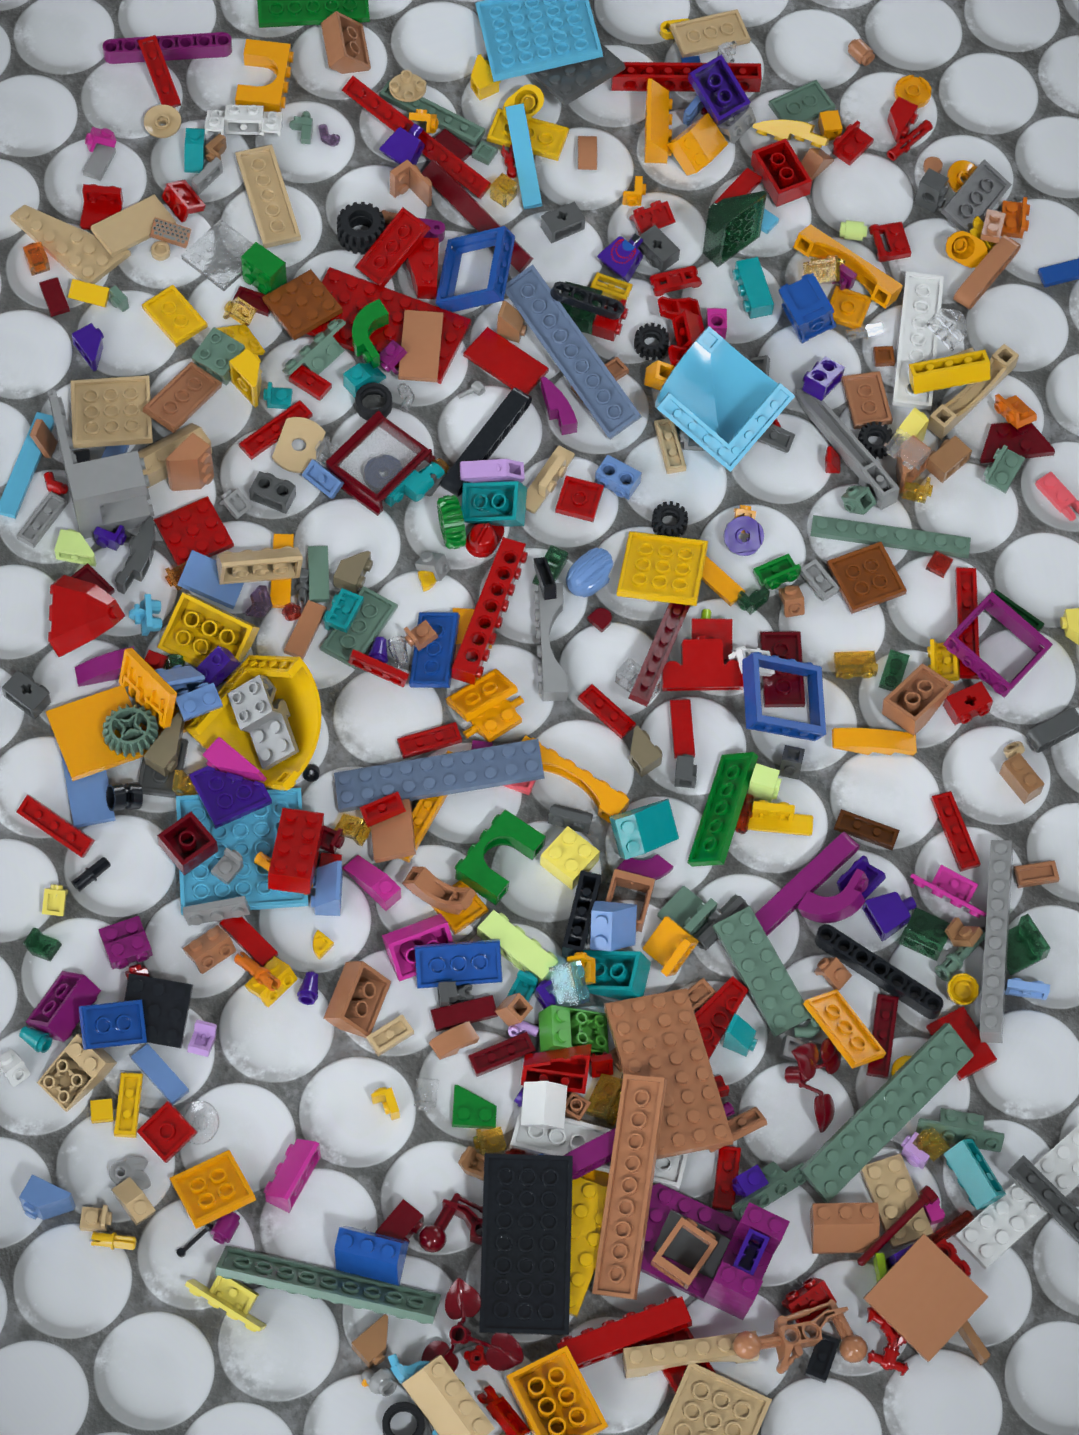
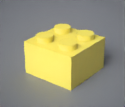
(569, 856)

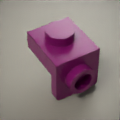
(391, 356)

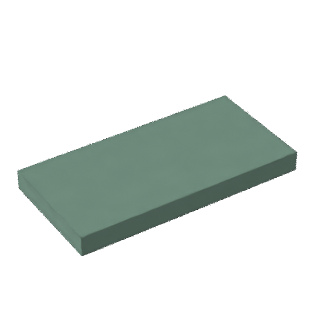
(364, 629)

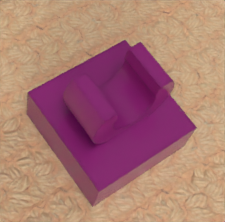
(847, 278)

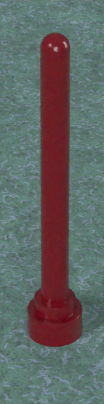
(926, 1197)

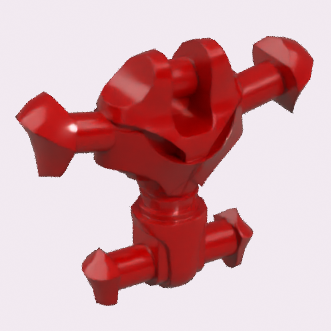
(891, 1351)

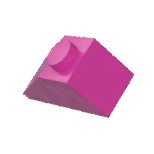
(226, 759)
(373, 882)

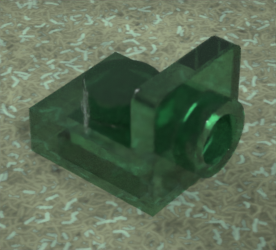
(754, 601)

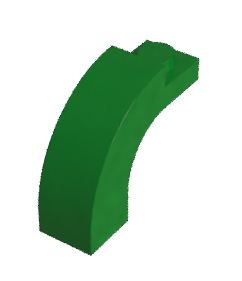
(366, 322)

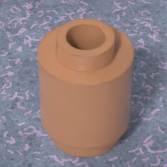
(861, 52)

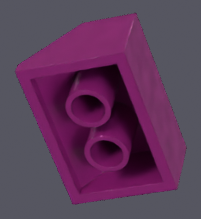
(59, 1007)

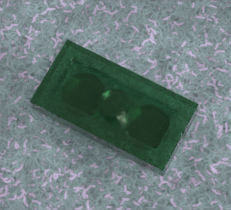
(893, 670)

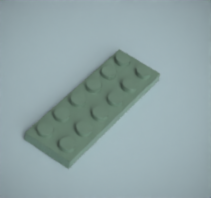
(762, 971)

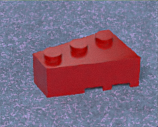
(560, 1066)

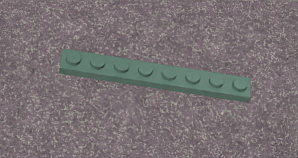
(890, 536)

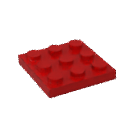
(193, 528)

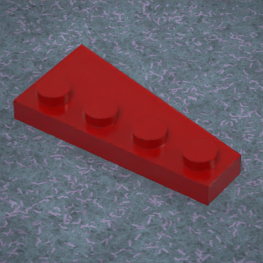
(718, 1012)

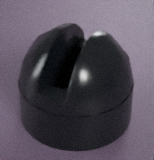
(307, 773)

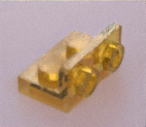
(824, 269)
(855, 664)
(606, 1099)

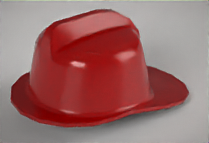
(483, 539)

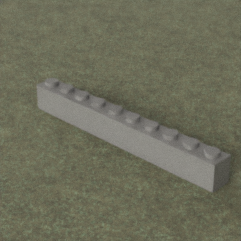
(996, 941)

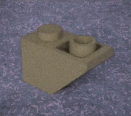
(352, 571)
(643, 754)

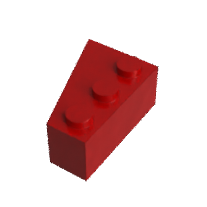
(424, 268)

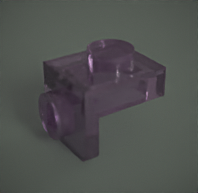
(260, 602)

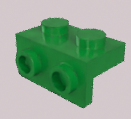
(777, 572)

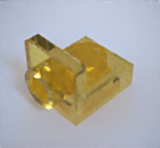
(917, 492)
(182, 784)
(354, 828)
(489, 1140)
(932, 1143)

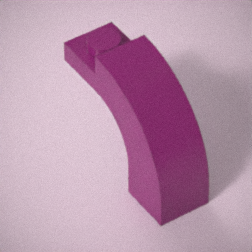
(836, 907)

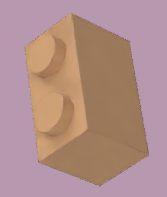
(948, 458)
(1021, 778)

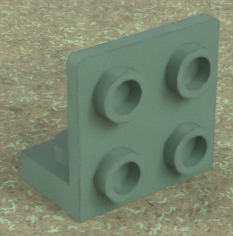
(215, 354)
(688, 910)

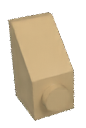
(133, 1201)

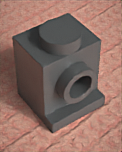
(685, 772)

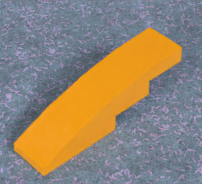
(873, 740)

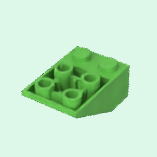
(572, 1027)

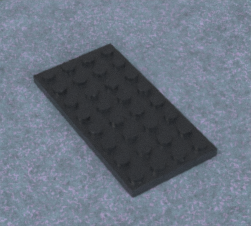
(526, 1244)

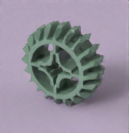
(128, 722)

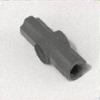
(707, 935)

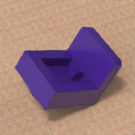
(108, 539)
(749, 1182)

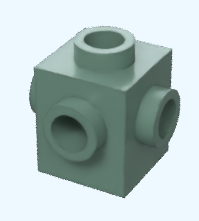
(858, 499)

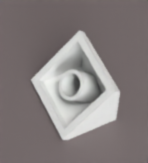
(544, 1105)

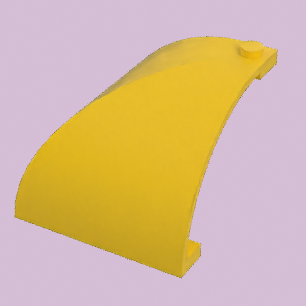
(301, 695)

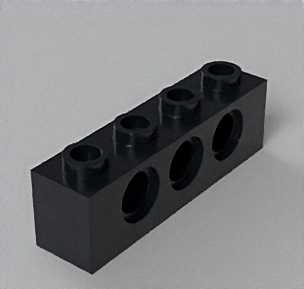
(580, 916)

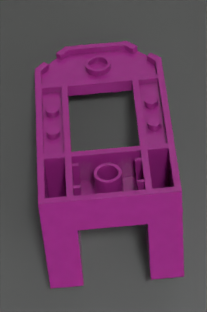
(730, 1287)

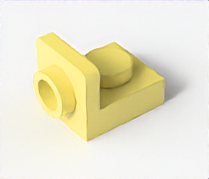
(54, 900)

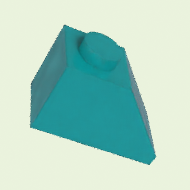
(194, 150)
(360, 375)
(740, 1036)

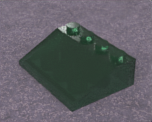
(733, 226)

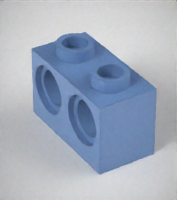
(620, 474)

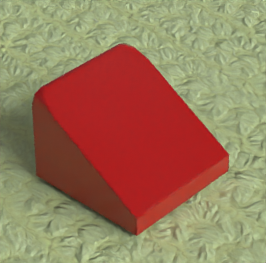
(832, 461)

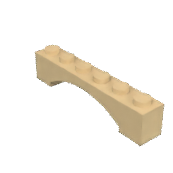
(952, 412)
(647, 1359)

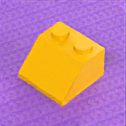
(246, 375)

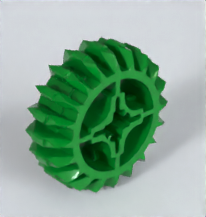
(451, 522)

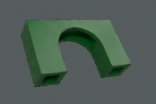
(505, 831)

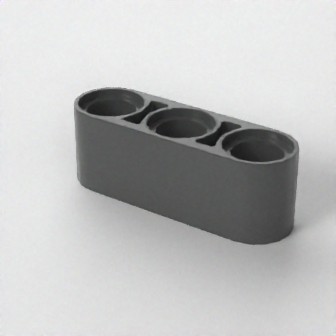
(1054, 730)

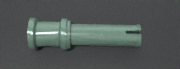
(955, 960)

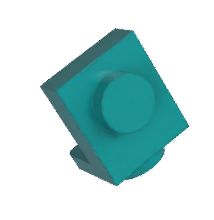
(524, 984)

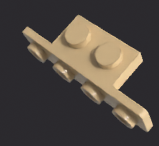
(547, 478)

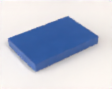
(112, 1024)

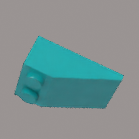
(494, 503)
(644, 829)
(619, 974)

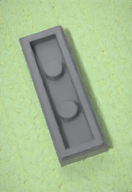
(42, 519)

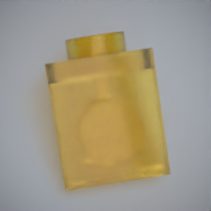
(240, 311)

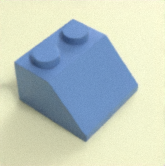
(181, 677)
(328, 890)
(613, 925)
(45, 1199)

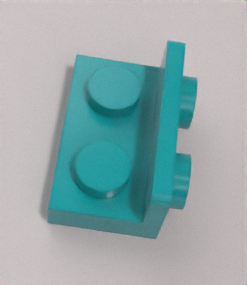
(343, 610)

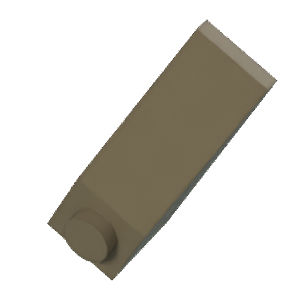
(165, 750)

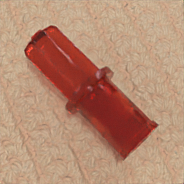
(745, 815)

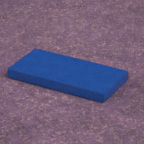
(434, 662)
(459, 962)

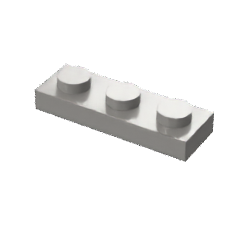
(216, 910)

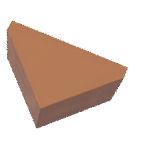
(816, 162)

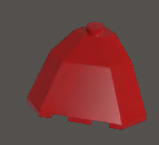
(79, 613)

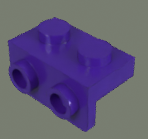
(873, 874)

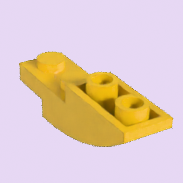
(785, 128)

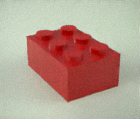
(781, 172)

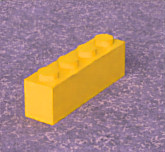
(949, 371)

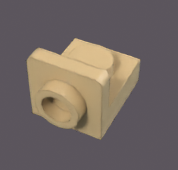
(95, 1219)

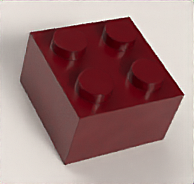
(187, 843)

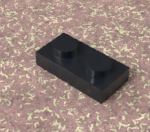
(822, 1358)

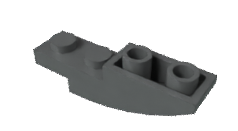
(141, 554)

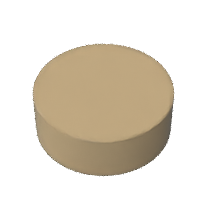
(160, 250)
(1013, 749)

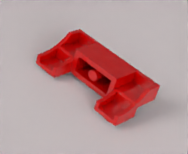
(686, 323)

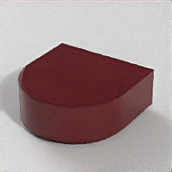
(600, 618)

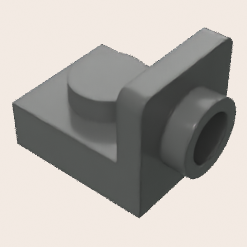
(791, 762)

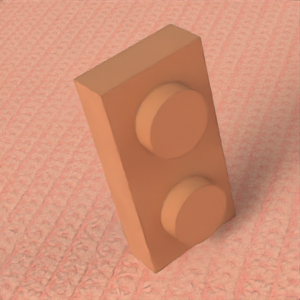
(993, 226)

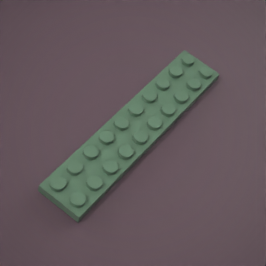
(886, 1112)
(328, 1284)

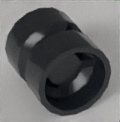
(127, 796)

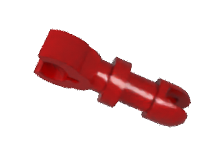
(509, 161)

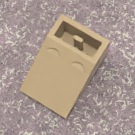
(75, 1073)

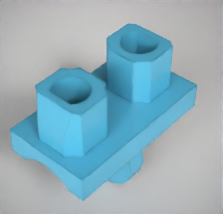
(143, 613)

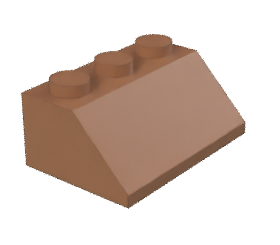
(345, 44)
(190, 465)
(357, 999)
(844, 1227)

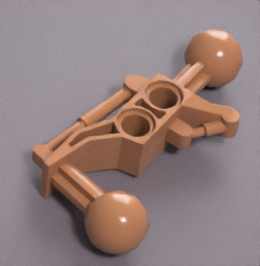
(852, 1347)

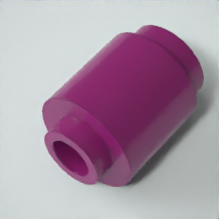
(225, 1228)

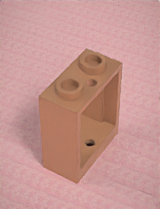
(633, 882)
(670, 1269)

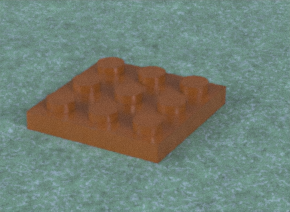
(302, 304)
(866, 577)

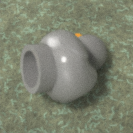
(379, 1382)

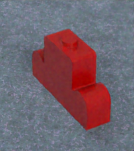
(701, 668)

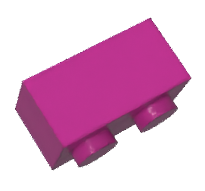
(934, 1212)

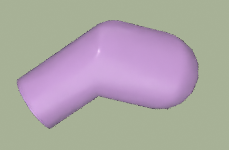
(523, 1027)

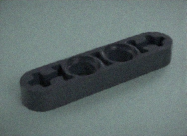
(586, 303)

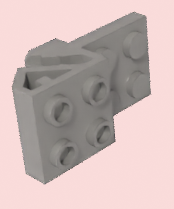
(264, 720)

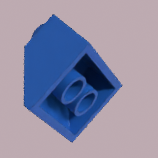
(370, 1254)

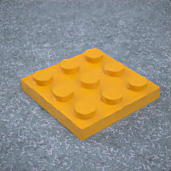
(212, 1189)

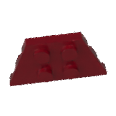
(1024, 441)

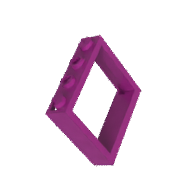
(1012, 622)

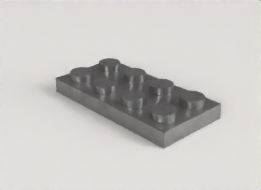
(975, 196)

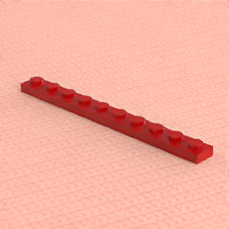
(433, 149)

